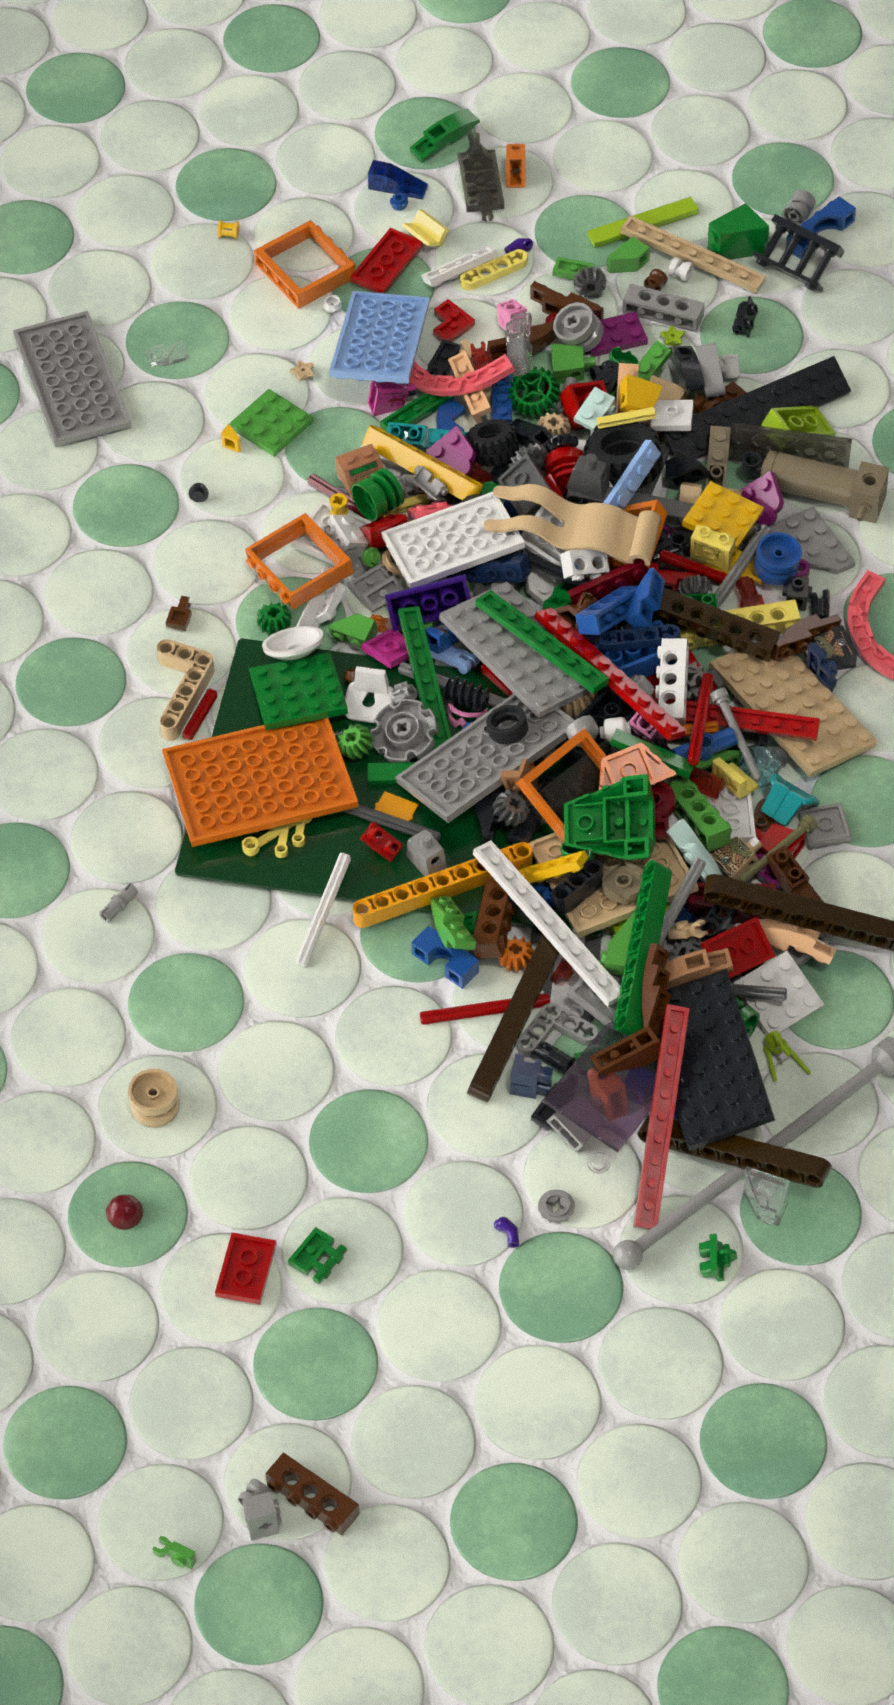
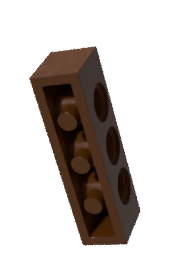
(493, 921)
(288, 1469)

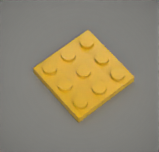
(724, 513)

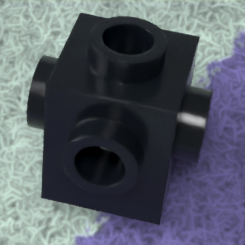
(798, 589)

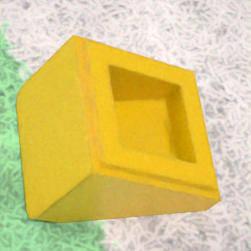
(230, 439)

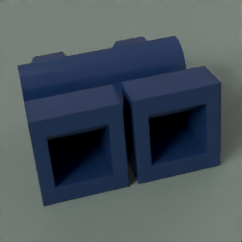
(529, 1078)

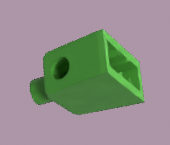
(569, 362)

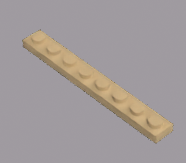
(693, 253)

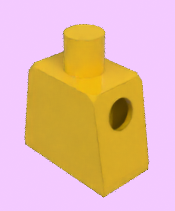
(637, 393)

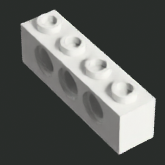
(678, 650)

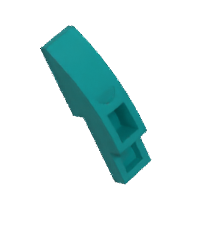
(417, 435)

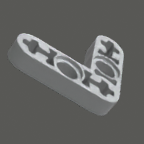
(555, 1022)

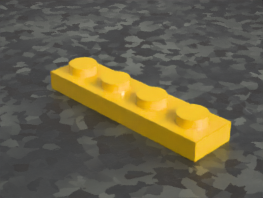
(555, 867)

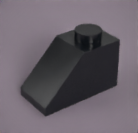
(684, 469)

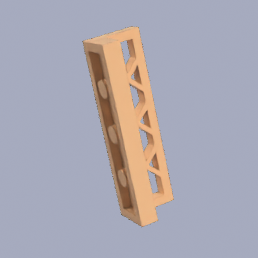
(476, 400)

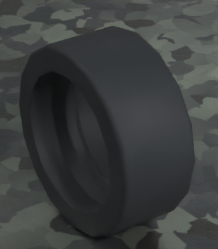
(508, 735)

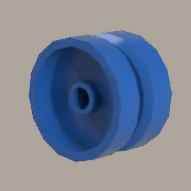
(777, 558)

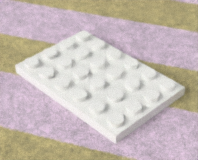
(450, 540)

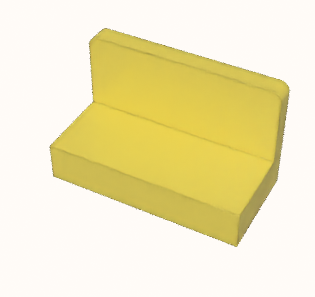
(427, 229)
(736, 780)

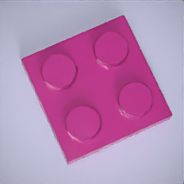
(387, 648)

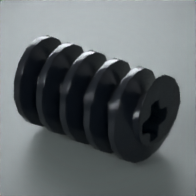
(466, 695)

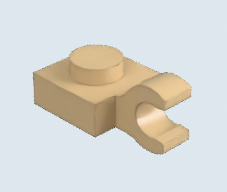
(684, 930)

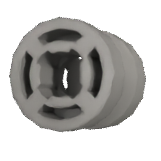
(254, 1487)

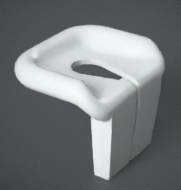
(367, 681)

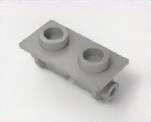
(422, 481)

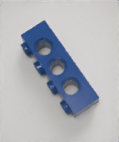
(605, 612)

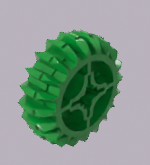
(534, 399)

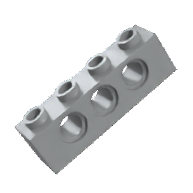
(663, 307)

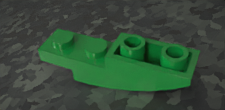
(444, 131)

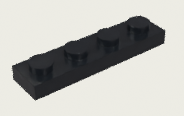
(526, 831)

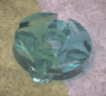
(769, 762)

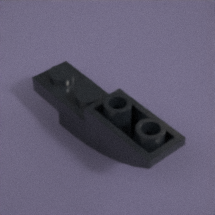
(687, 367)

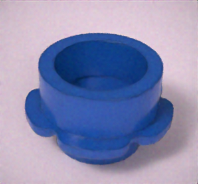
(399, 201)

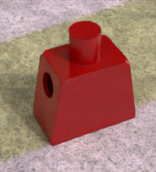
(774, 836)

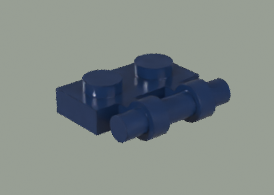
(824, 670)

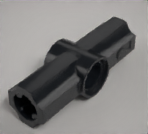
(677, 543)

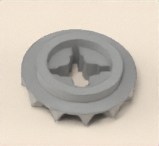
(550, 1199)

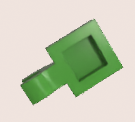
(179, 1554)

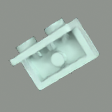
(595, 406)

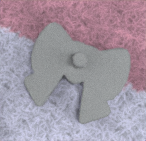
(358, 566)

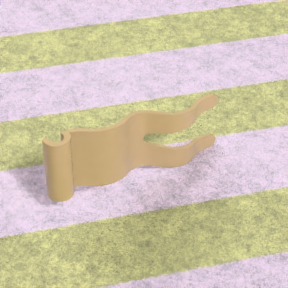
(585, 527)

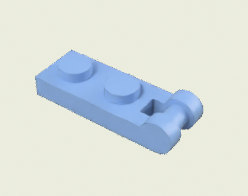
(458, 658)

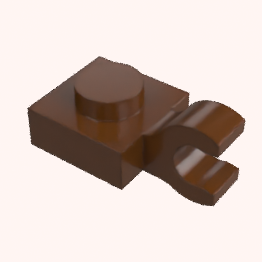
(179, 616)

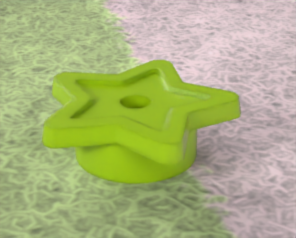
(672, 341)

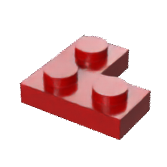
(455, 321)

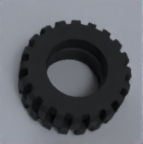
(618, 447)

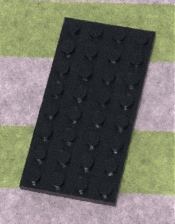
(719, 1073)

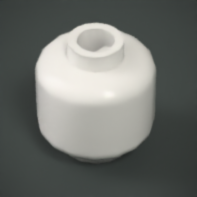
(610, 726)

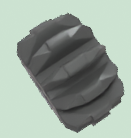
(589, 281)
(695, 585)
(511, 808)

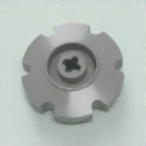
(404, 731)

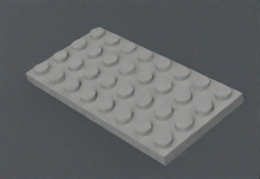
(71, 378)
(515, 663)
(471, 762)

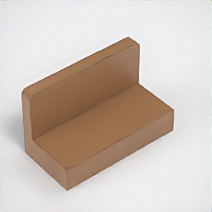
(510, 777)

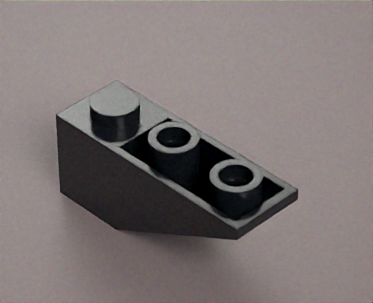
(531, 433)
(485, 817)

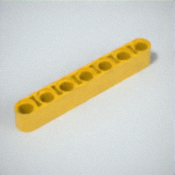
(410, 457)

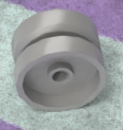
(578, 326)

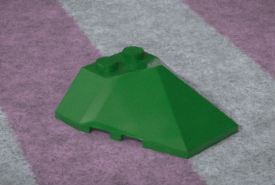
(614, 820)

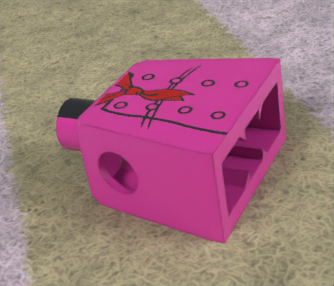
(388, 396)

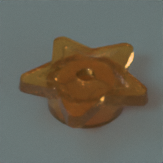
(381, 622)

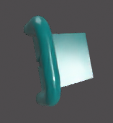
(785, 800)

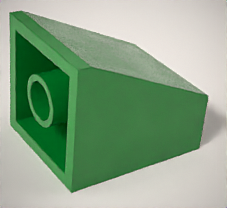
(738, 234)

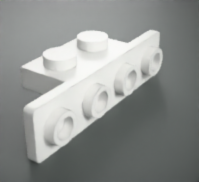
(322, 606)

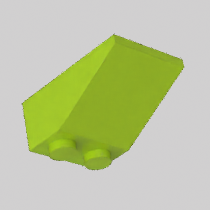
(800, 419)

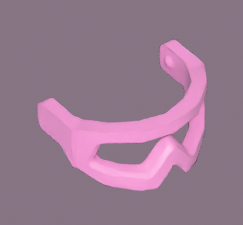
(461, 721)

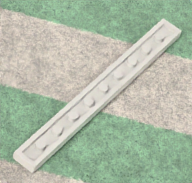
(548, 922)

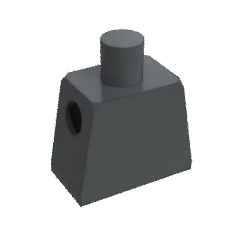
(589, 477)

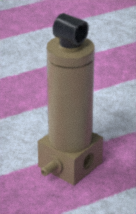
(858, 489)

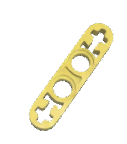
(473, 278)

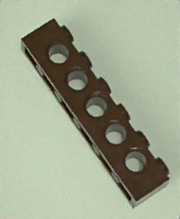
(727, 623)

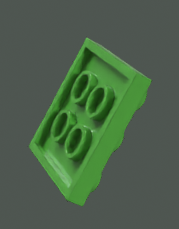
(271, 422)

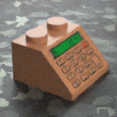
(357, 465)

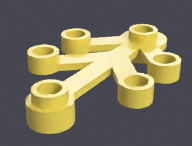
(252, 845)

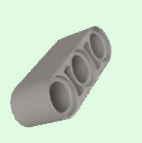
(711, 370)

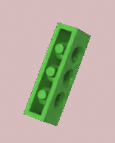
(700, 814)

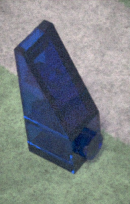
(392, 179)

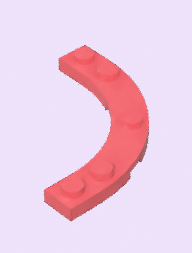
(471, 382)
(859, 627)

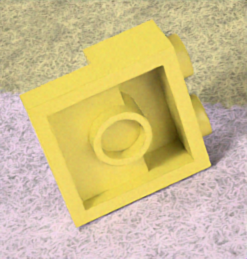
(712, 547)

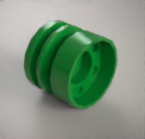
(377, 494)

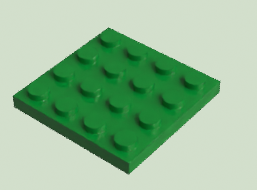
(298, 691)

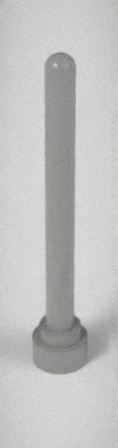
(720, 698)

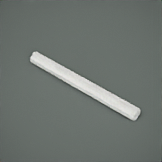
(323, 910)

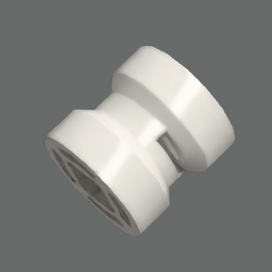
(681, 269)

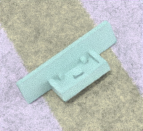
(693, 848)

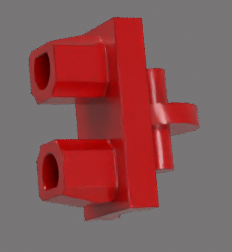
(381, 841)

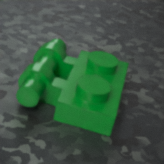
(312, 1250)

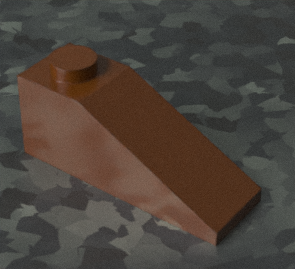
(628, 1053)

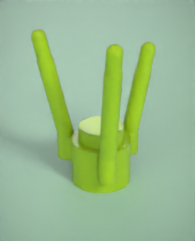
(777, 1045)

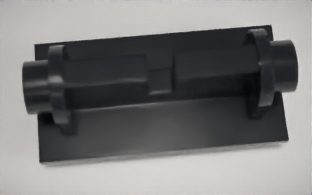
(745, 317)

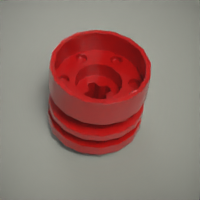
(561, 464)

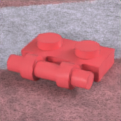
(422, 510)

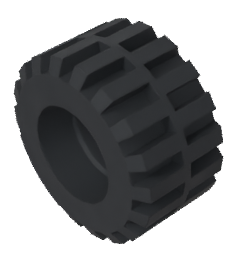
(493, 442)

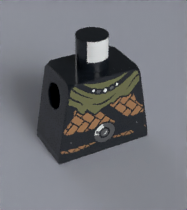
(837, 647)

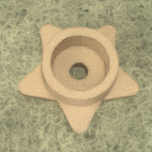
(303, 375)

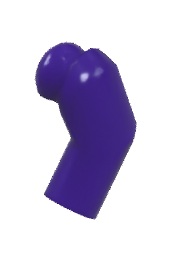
(520, 243)
(510, 1228)

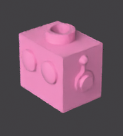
(508, 309)
(644, 729)

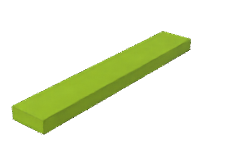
(656, 217)

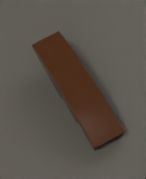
(654, 988)

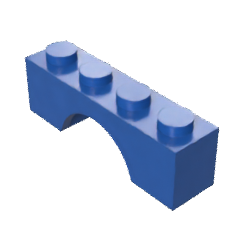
(836, 215)

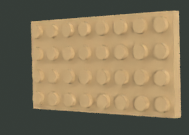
(795, 690)

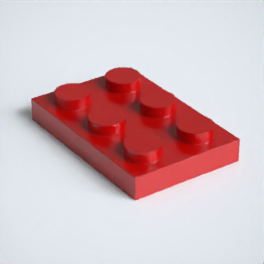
(745, 943)
(245, 1268)

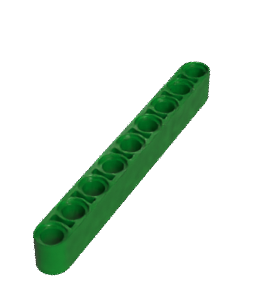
(645, 930)

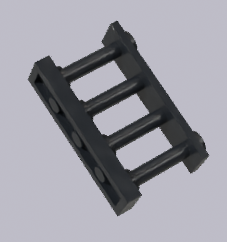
(798, 234)

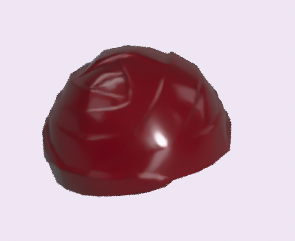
(124, 1212)

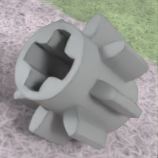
(408, 489)
(403, 691)

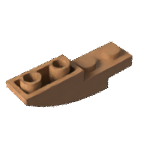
(697, 965)

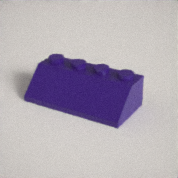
(430, 598)

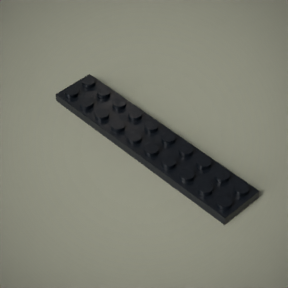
(806, 387)

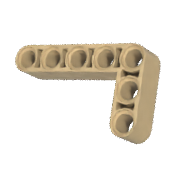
(198, 671)

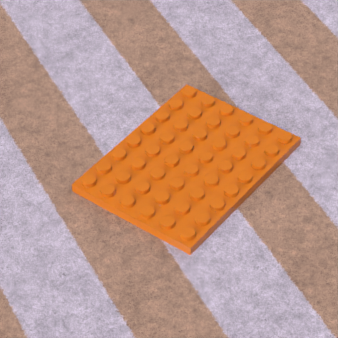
(258, 780)

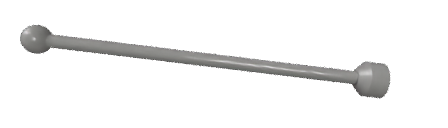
(629, 1253)

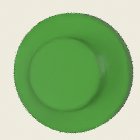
(371, 557)

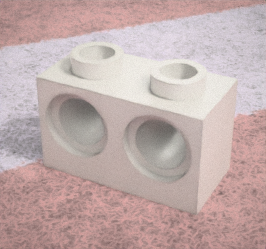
(584, 560)

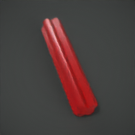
(199, 714)

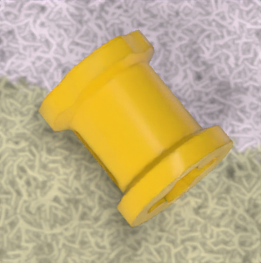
(234, 226)
(338, 503)

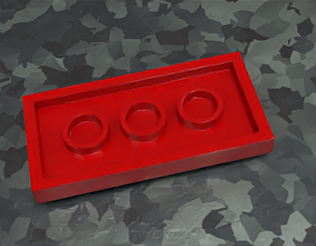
(386, 261)

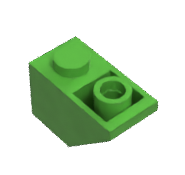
(628, 257)
(354, 630)

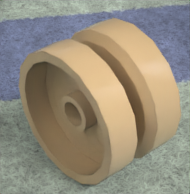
(153, 1097)

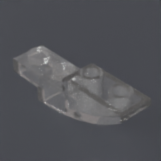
(518, 343)

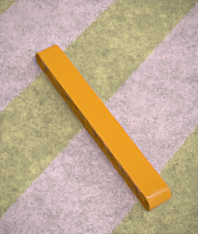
(419, 891)

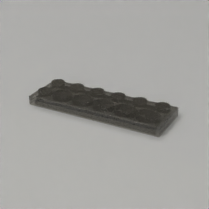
(802, 444)

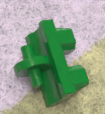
(720, 1257)

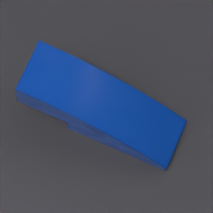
(646, 600)

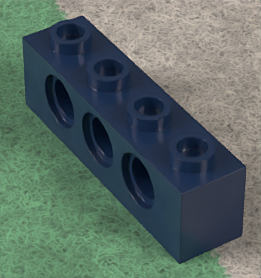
(509, 568)

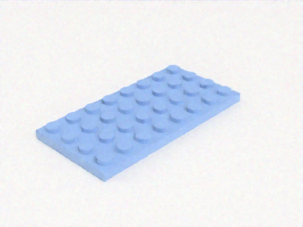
(379, 337)

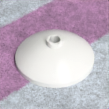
(293, 642)

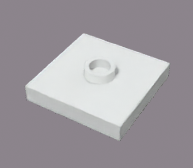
(673, 415)

